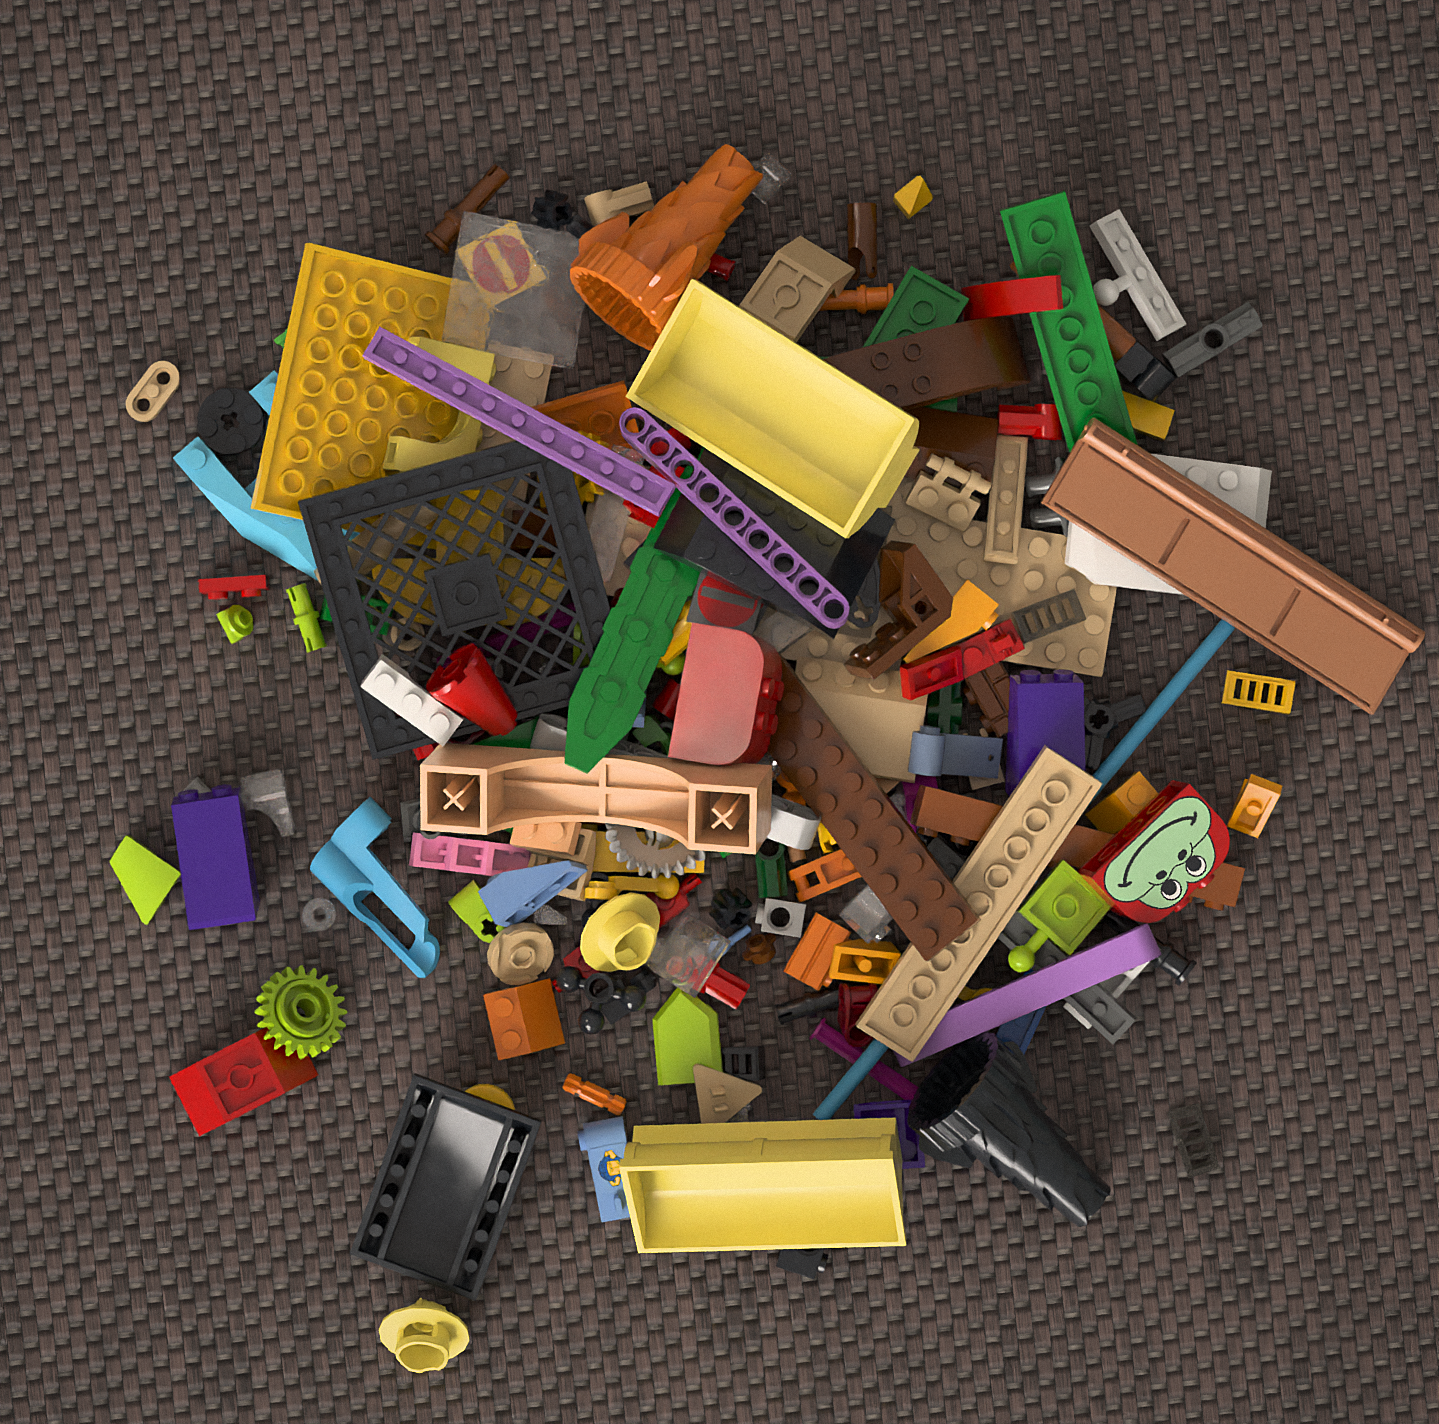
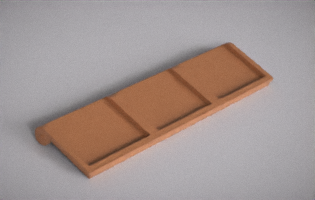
(1232, 566)

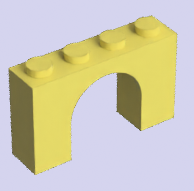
(466, 435)

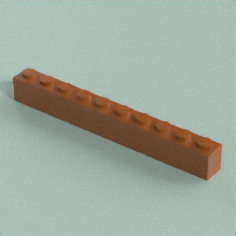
(970, 818)

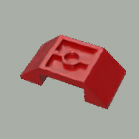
(239, 1080)

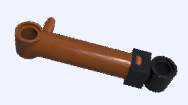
(1133, 357)

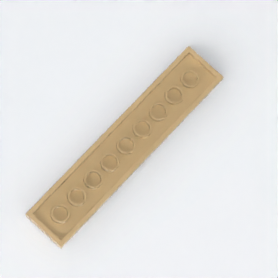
(994, 885)

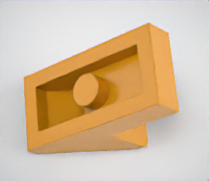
(1254, 805)

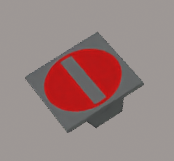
(722, 606)

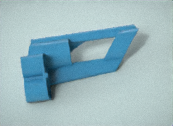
(354, 871)

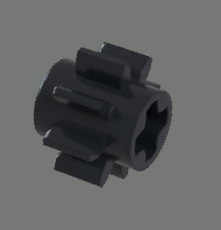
(552, 210)
(730, 908)

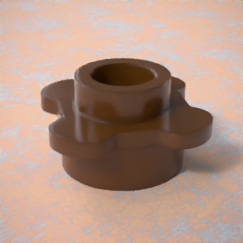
(760, 948)

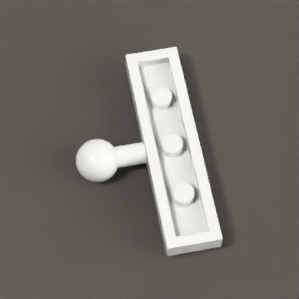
(1135, 276)

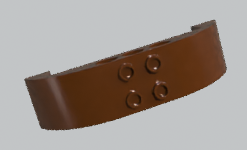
(939, 363)

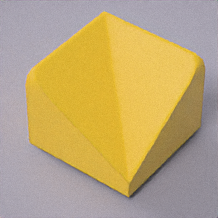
(913, 197)

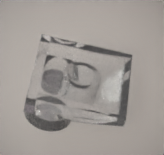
(687, 953)

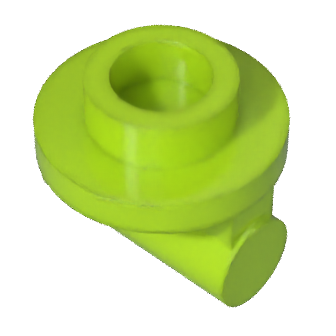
(236, 622)

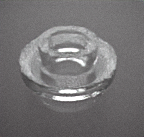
(308, 914)

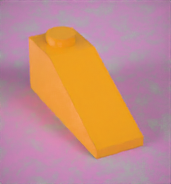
(969, 613)

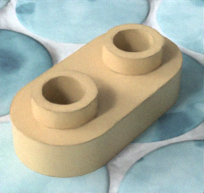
(153, 391)

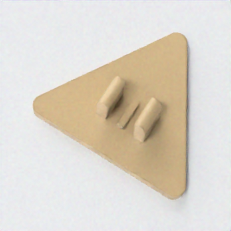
(721, 1094)

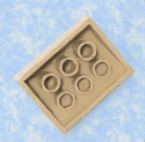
(867, 714)

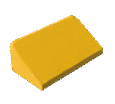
(1148, 417)

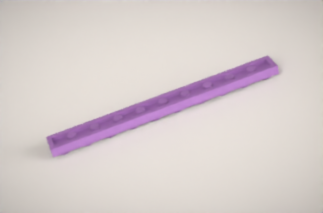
(519, 421)

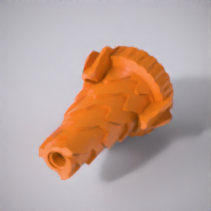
(642, 270)

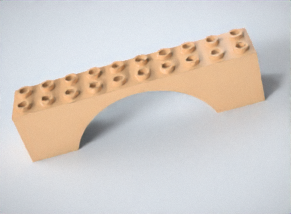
(509, 787)

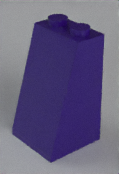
(1041, 713)
(215, 857)

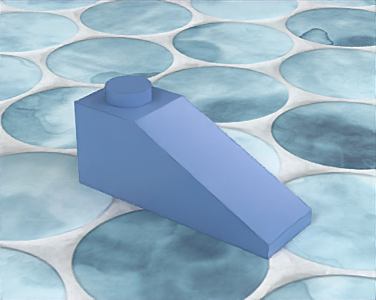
(520, 892)

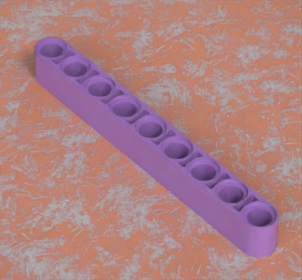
(729, 502)
(1040, 988)

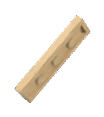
(1006, 500)

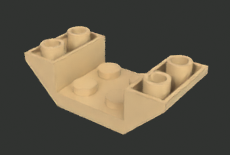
(796, 287)

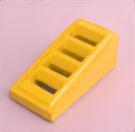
(1286, 699)

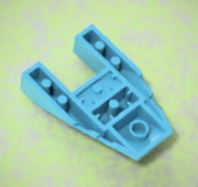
(273, 532)

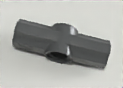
(1230, 330)

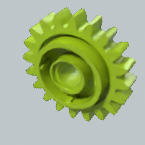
(284, 1022)

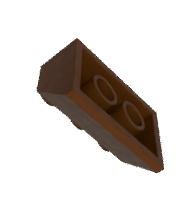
(957, 435)

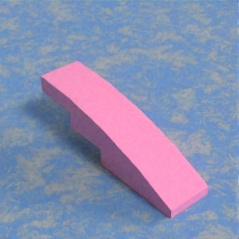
(466, 855)

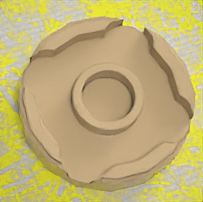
(520, 953)

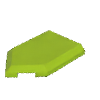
(685, 1036)

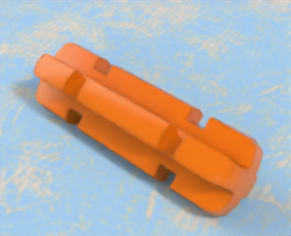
(594, 1094)

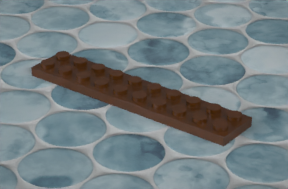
(866, 822)

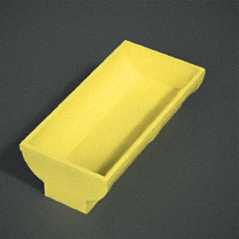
(776, 411)
(765, 1185)

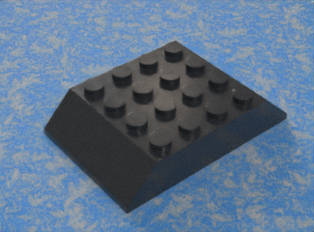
(704, 547)
(445, 1186)

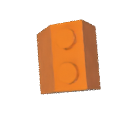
(524, 1019)

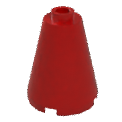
(473, 691)

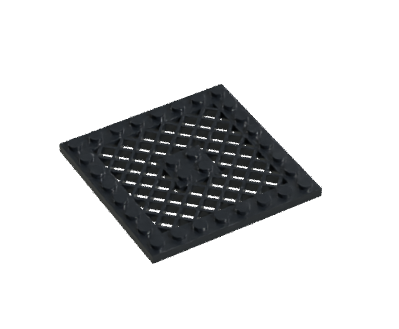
(461, 591)

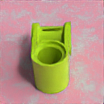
(473, 911)

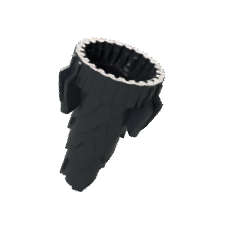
(984, 1110)

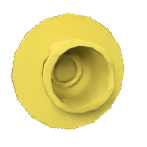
(621, 933)
(424, 1335)

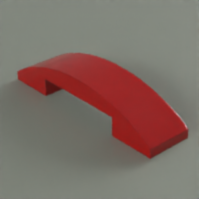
(1013, 297)

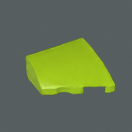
(143, 876)

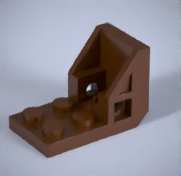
(914, 602)

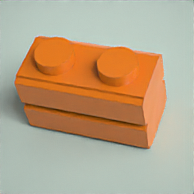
(814, 952)

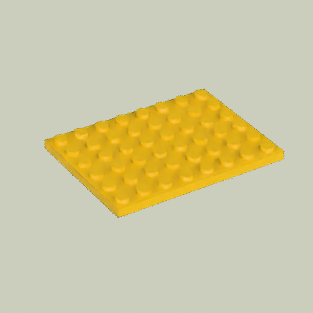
(331, 403)

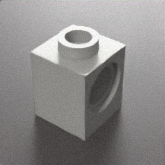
(795, 923)

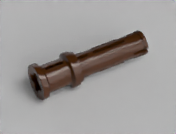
(448, 229)

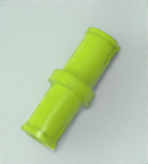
(306, 617)

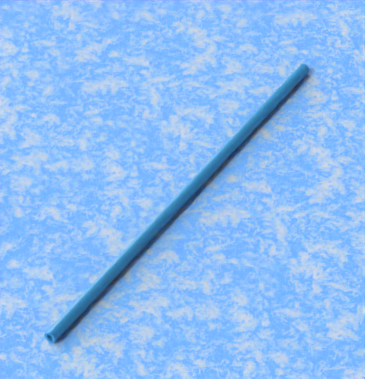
(1103, 774)

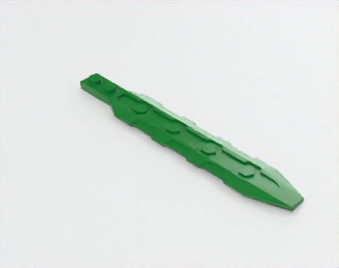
(629, 649)

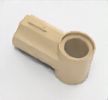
(609, 203)

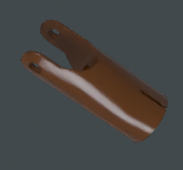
(862, 237)

